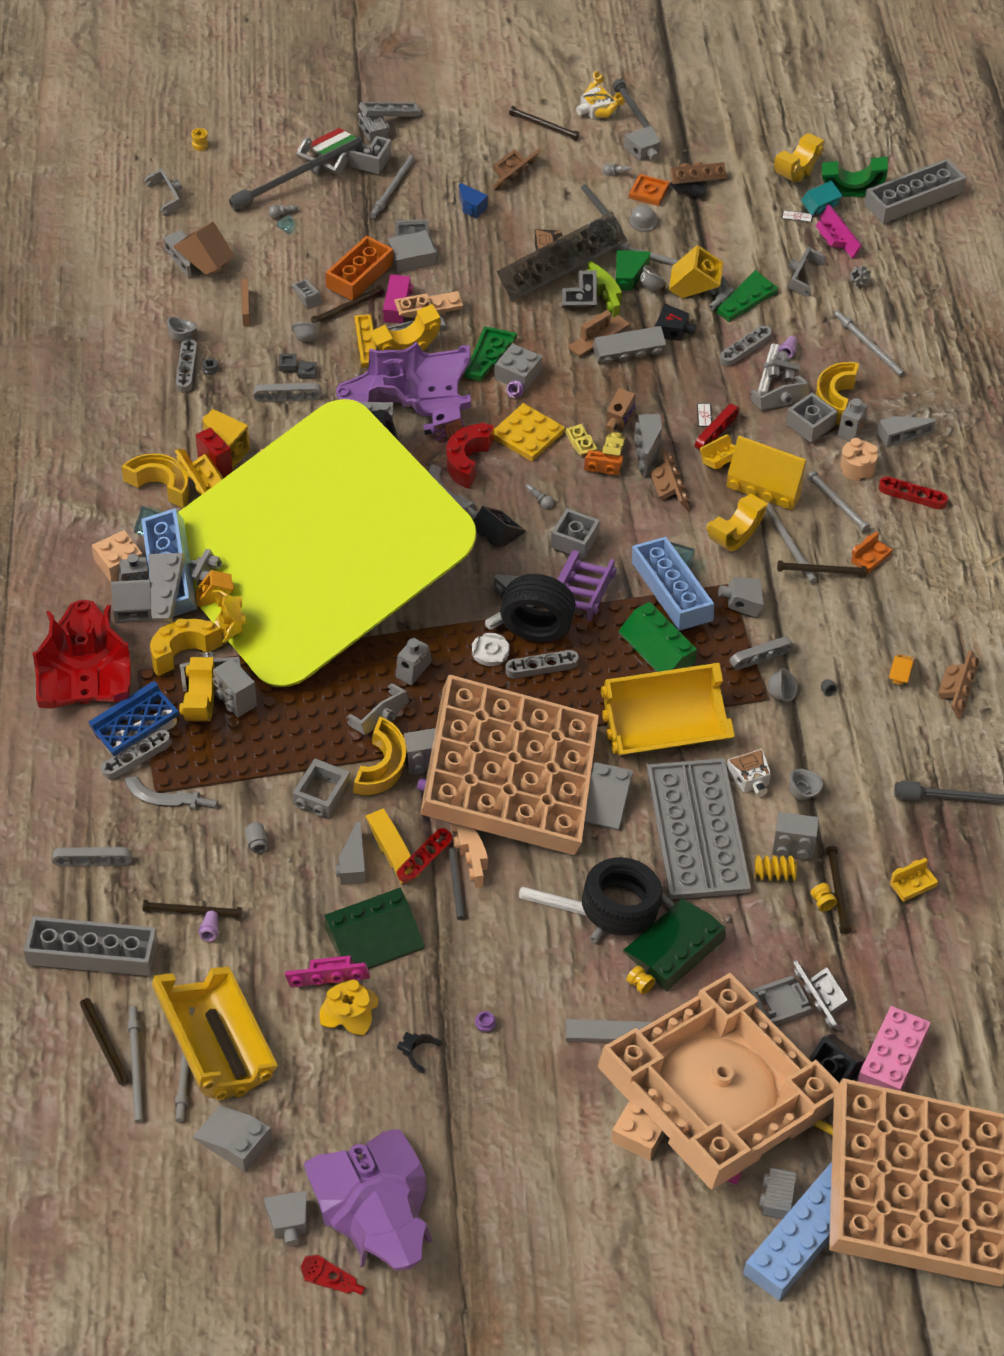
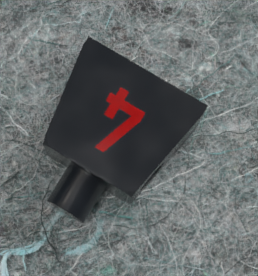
(675, 323)

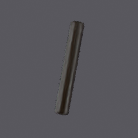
(226, 1044)

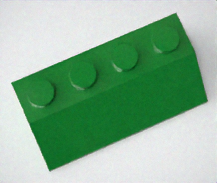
(657, 639)

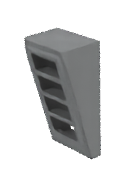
(308, 295)

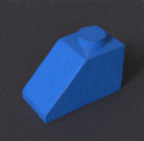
(472, 201)

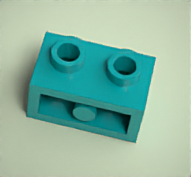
(821, 196)

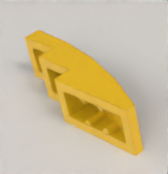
(389, 840)

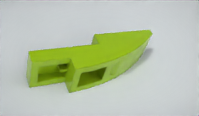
(607, 289)

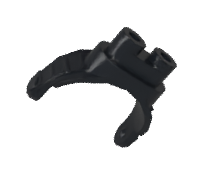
(411, 1042)

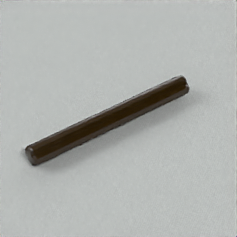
(104, 1041)

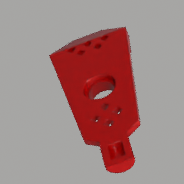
(322, 1273)

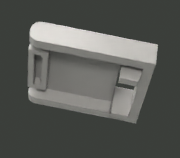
(784, 1001)

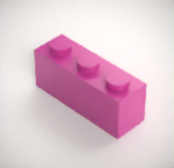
(398, 287)

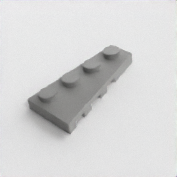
(165, 579)

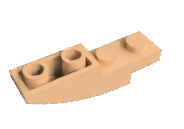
(443, 303)
(472, 848)

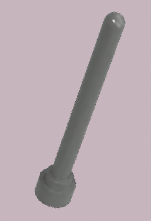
(620, 87)

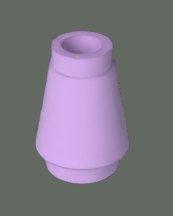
(789, 346)
(209, 928)

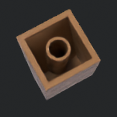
(206, 249)

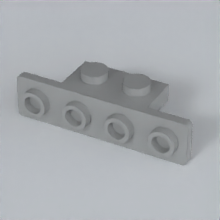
(826, 991)

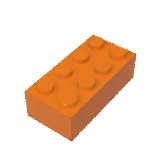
(359, 268)

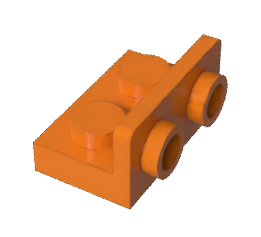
(870, 553)

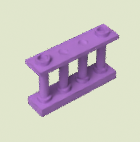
(569, 575)

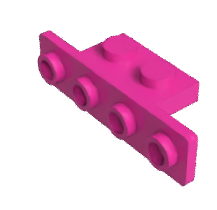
(837, 232)
(328, 971)

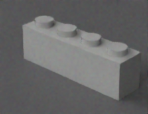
(629, 344)

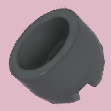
(828, 687)

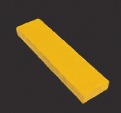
(365, 341)

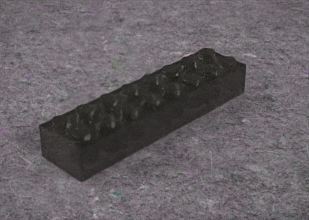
(561, 256)

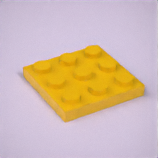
(528, 432)

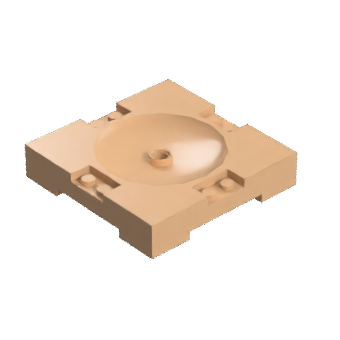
(719, 1080)

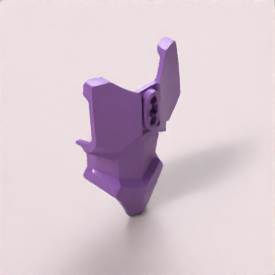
(411, 378)
(374, 1198)

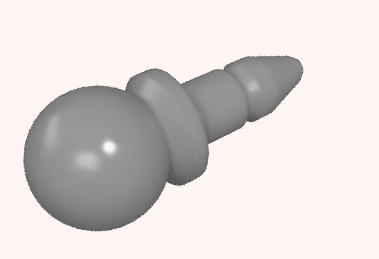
(614, 169)
(275, 211)
(546, 502)

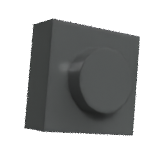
(287, 362)
(307, 370)

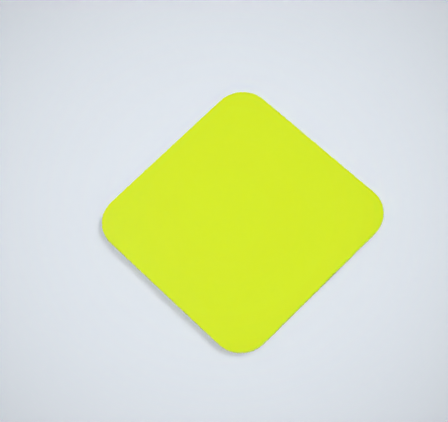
(325, 539)

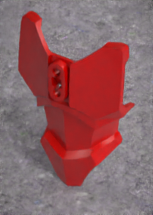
(80, 658)

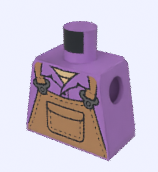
(445, 423)

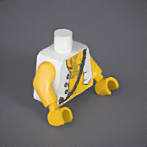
(597, 101)

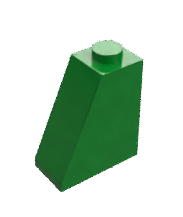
(630, 267)

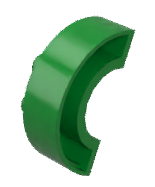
(856, 183)

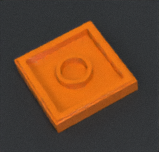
(649, 190)

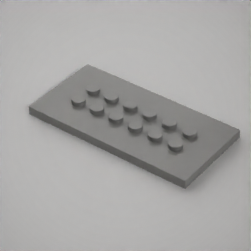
(698, 829)

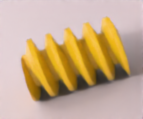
(775, 867)

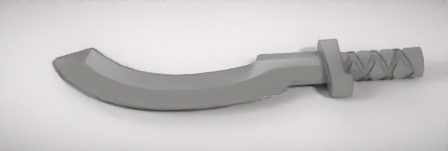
(435, 472)
(147, 795)

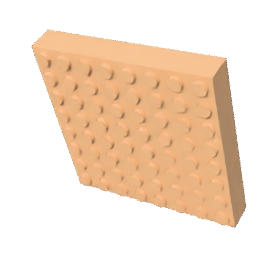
(510, 765)
(917, 1182)

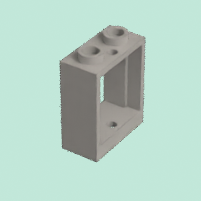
(328, 773)

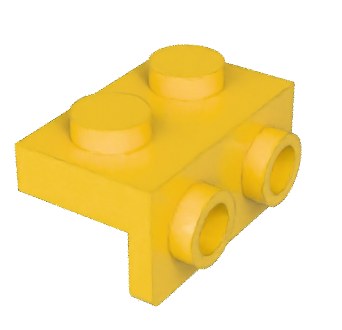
(717, 452)
(913, 880)

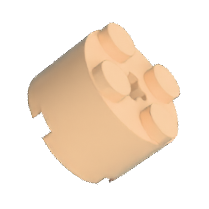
(858, 459)

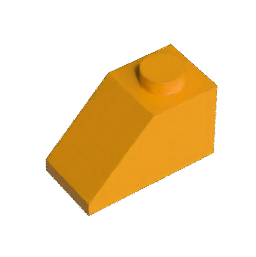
(213, 581)
(901, 668)

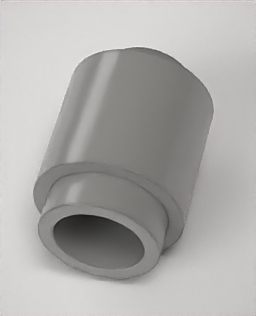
(256, 837)

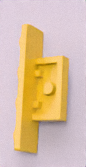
(201, 471)

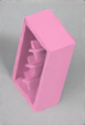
(894, 1050)

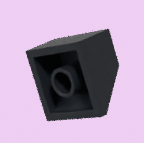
(497, 526)
(837, 1058)

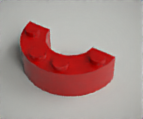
(461, 445)

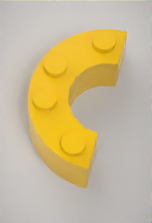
(801, 162)
(422, 331)
(834, 379)
(159, 469)
(736, 531)
(181, 636)
(200, 699)
(386, 773)

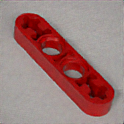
(718, 426)
(913, 491)
(422, 853)

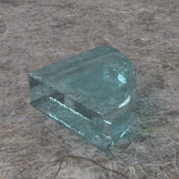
(286, 224)

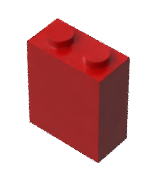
(219, 452)

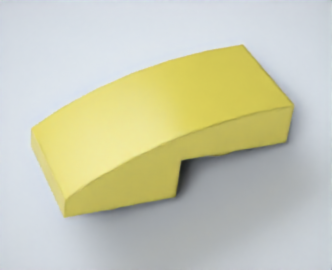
(580, 439)
(614, 443)

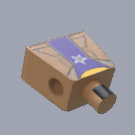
(621, 410)

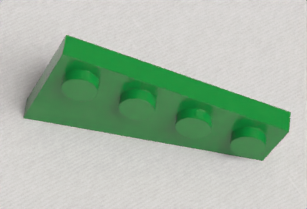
(746, 296)
(488, 351)

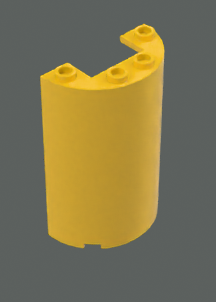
(665, 709)
(198, 1041)

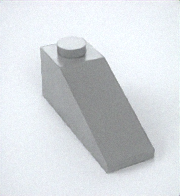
(180, 260)
(903, 429)
(351, 859)

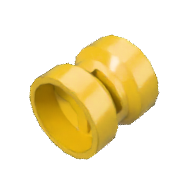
(199, 138)
(823, 896)
(640, 979)

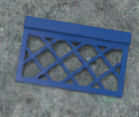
(127, 710)

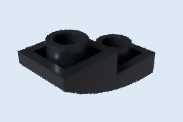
(695, 188)

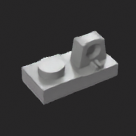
(405, 227)

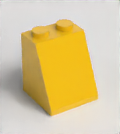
(695, 273)
(231, 431)

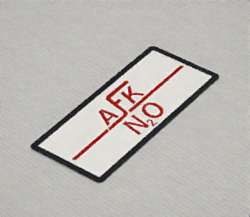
(799, 216)
(704, 414)

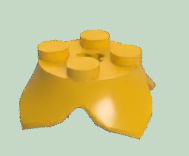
(230, 617)
(353, 1017)

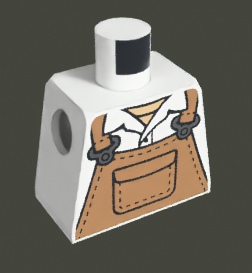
(750, 772)

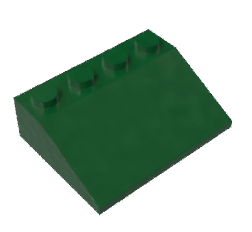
(375, 929)
(676, 943)

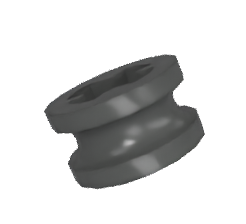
(210, 366)

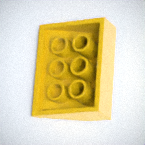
(766, 473)

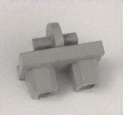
(779, 364)
(203, 565)

